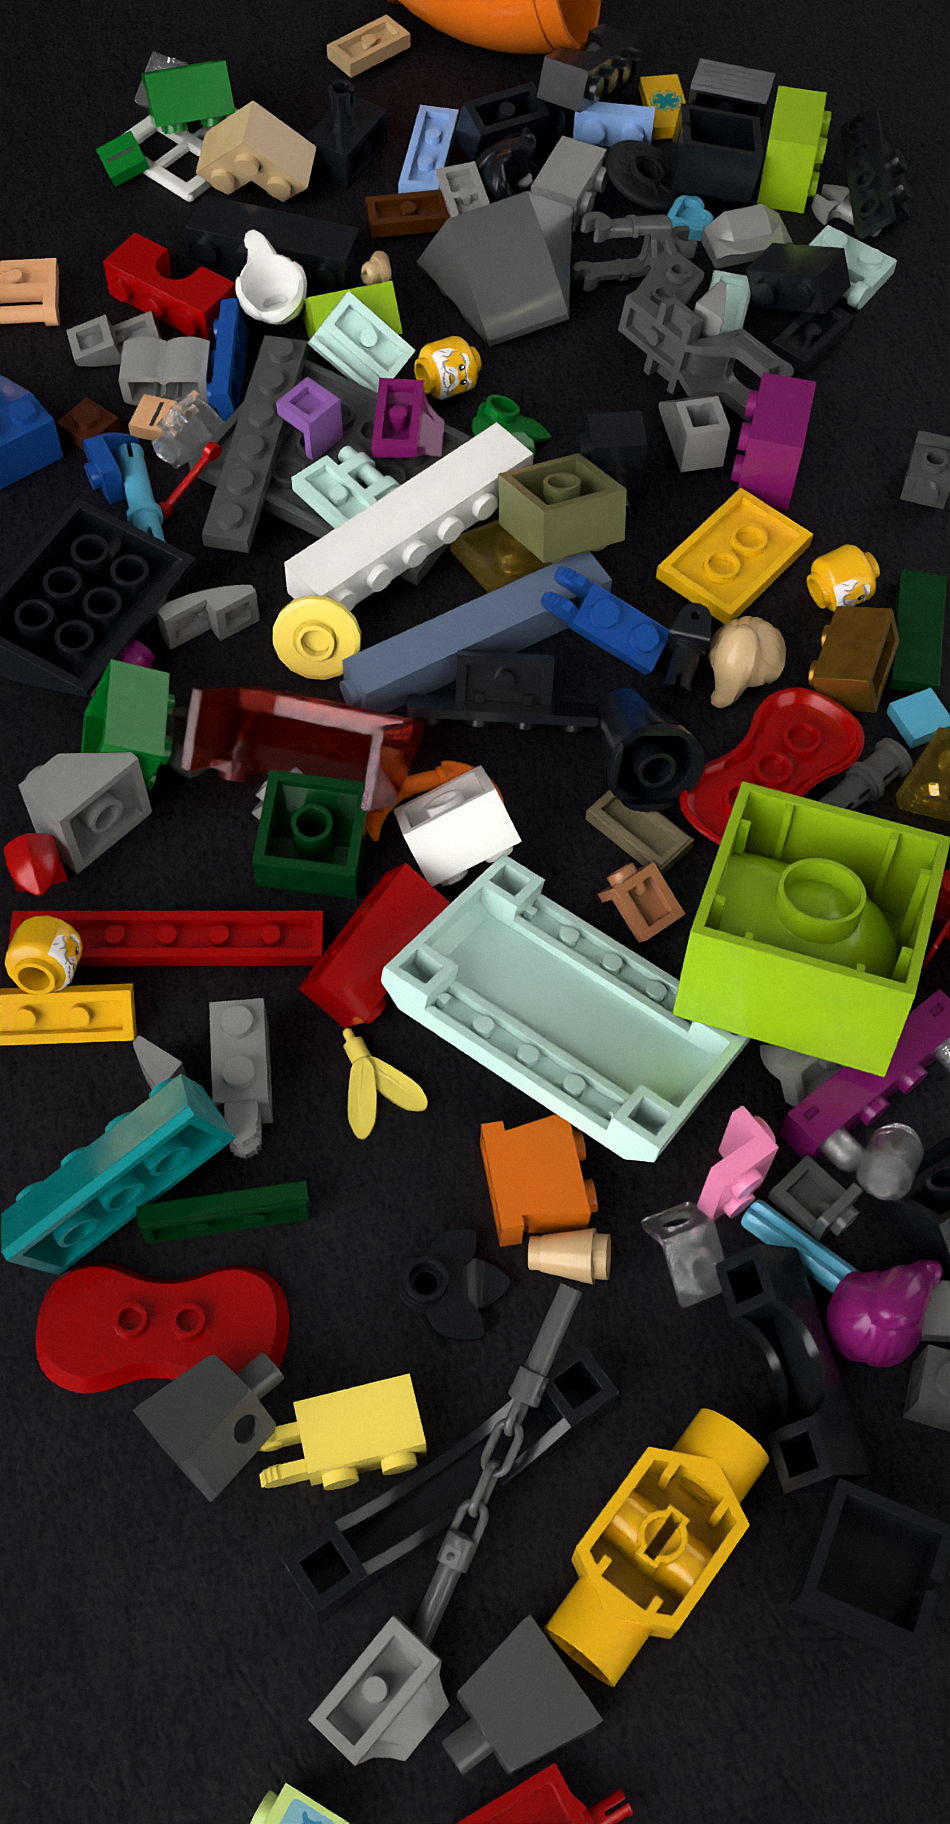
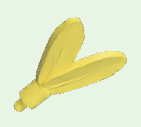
(373, 1075)

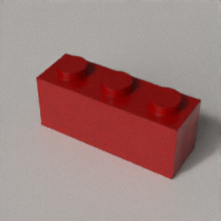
(350, 971)

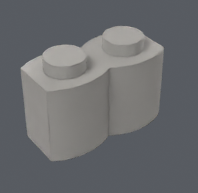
(164, 368)

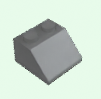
(86, 802)

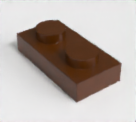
(406, 213)

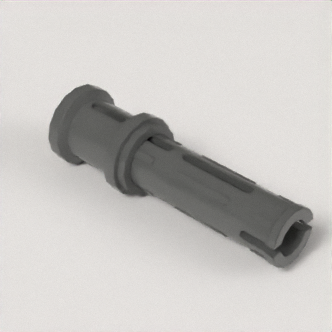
(867, 779)

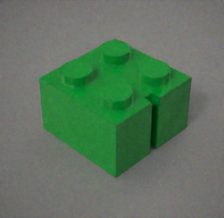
(188, 95)
(131, 716)

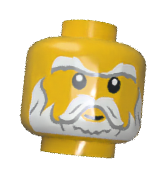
(448, 367)
(843, 578)
(43, 955)

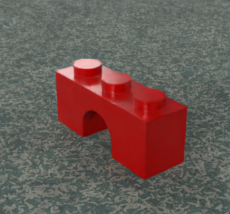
(143, 278)

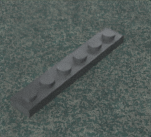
(254, 446)

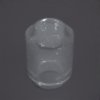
(890, 1162)

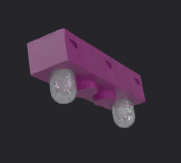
(852, 1095)

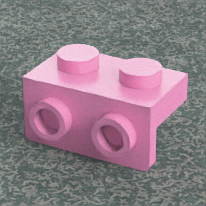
(747, 1155)

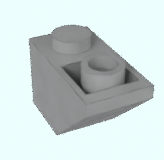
(696, 431)

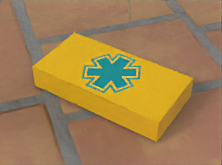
(666, 96)

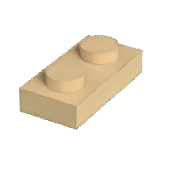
(368, 45)

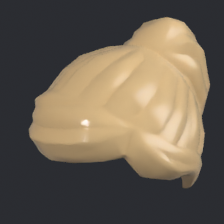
(743, 656)

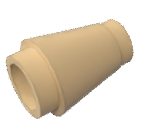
(572, 1255)

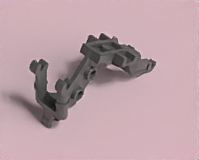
(658, 316)

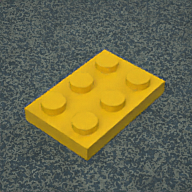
(734, 556)

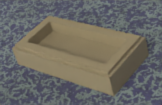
(642, 835)

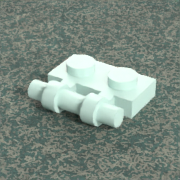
(334, 488)

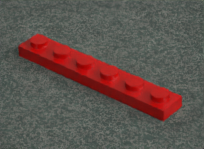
(193, 937)

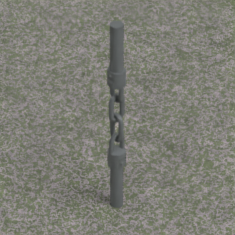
(526, 1391)

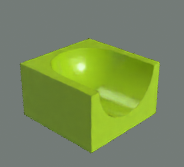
(813, 928)

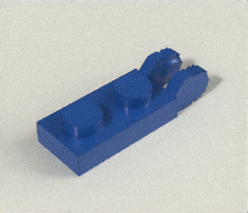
(608, 621)

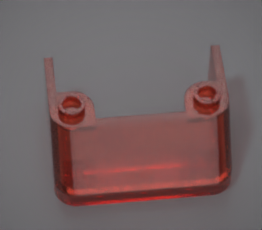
(271, 729)

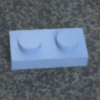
(613, 122)

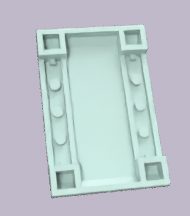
(560, 1012)

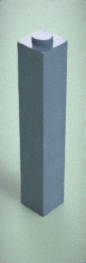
(428, 653)

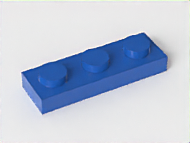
(228, 359)

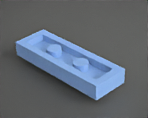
(428, 148)

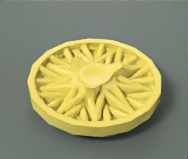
(316, 636)

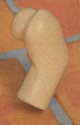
(376, 269)

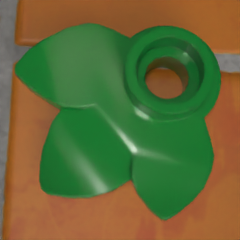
(505, 413)

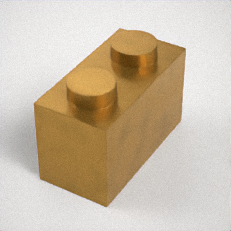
(856, 657)

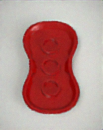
(790, 748)
(121, 1326)

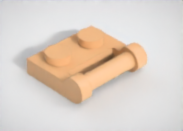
(30, 282)

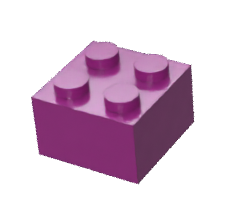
(773, 438)

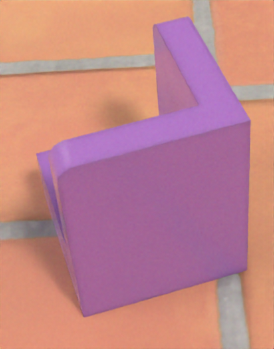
(315, 414)

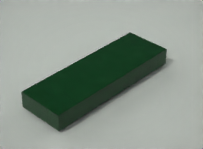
(920, 631)
(224, 1212)

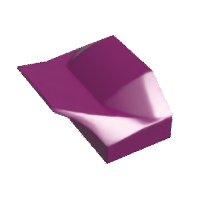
(405, 421)

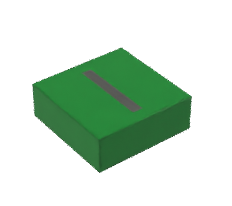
(122, 158)

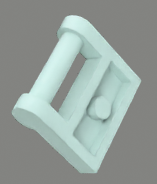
(866, 265)

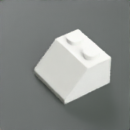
(457, 827)

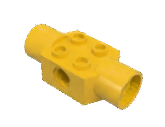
(657, 1545)

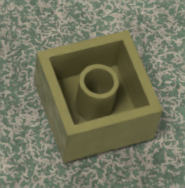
(562, 507)

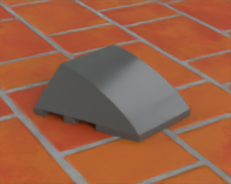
(506, 265)

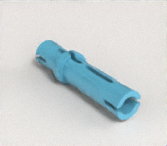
(143, 510)

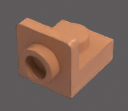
(642, 899)

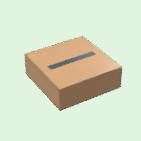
(147, 415)

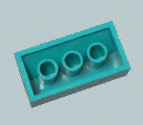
(103, 1183)

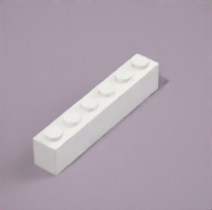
(408, 522)

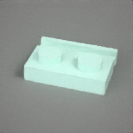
(360, 344)

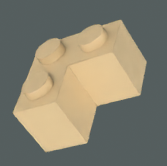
(256, 149)

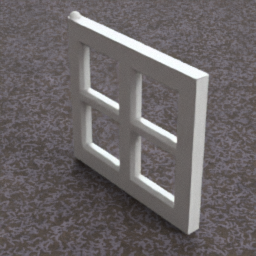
(186, 142)

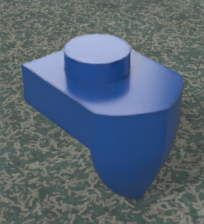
(102, 464)

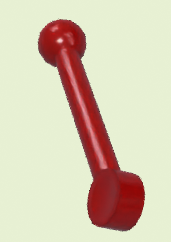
(210, 453)

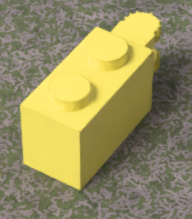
(350, 1435)

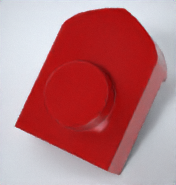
(35, 862)

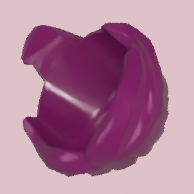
(881, 1313)

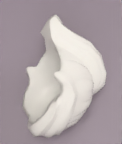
(270, 283)

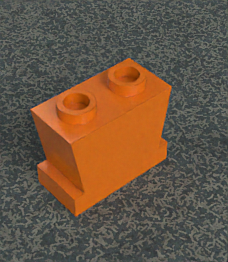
(536, 1178)

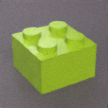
(794, 149)

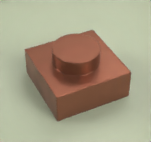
(86, 421)

